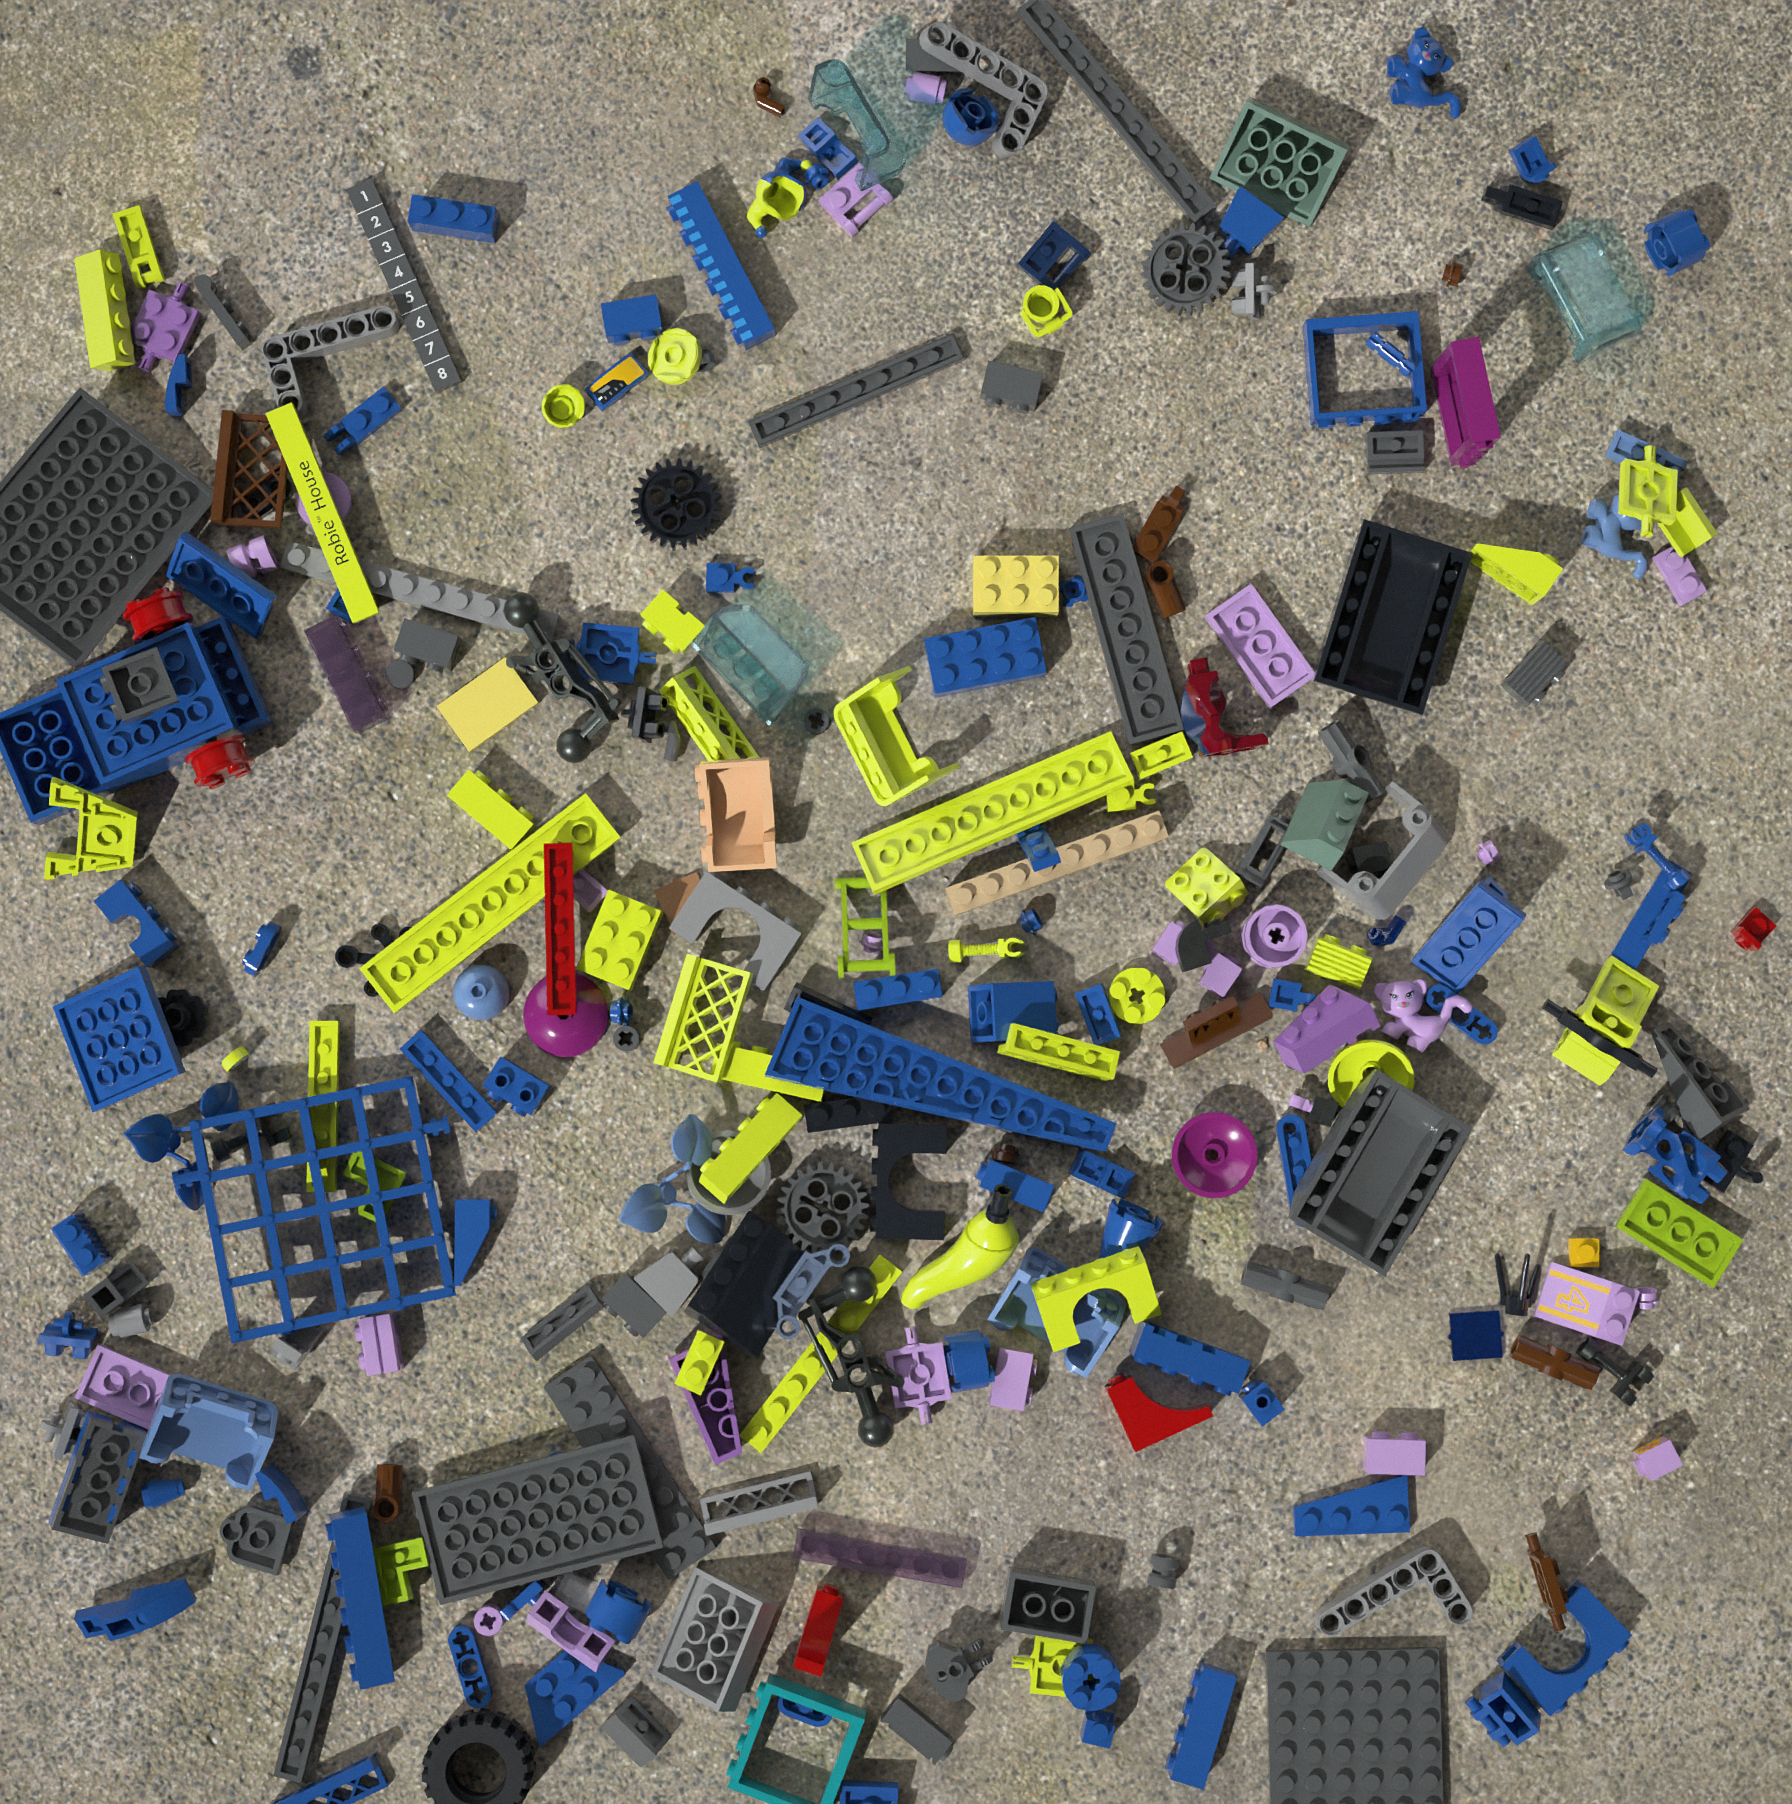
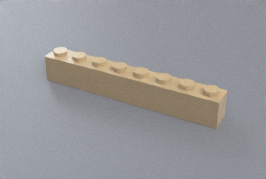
(1073, 856)

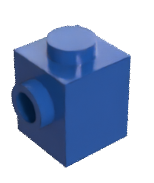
(1260, 1401)

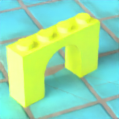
(1061, 1292)

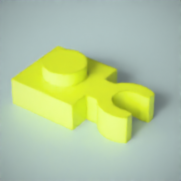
(1126, 798)

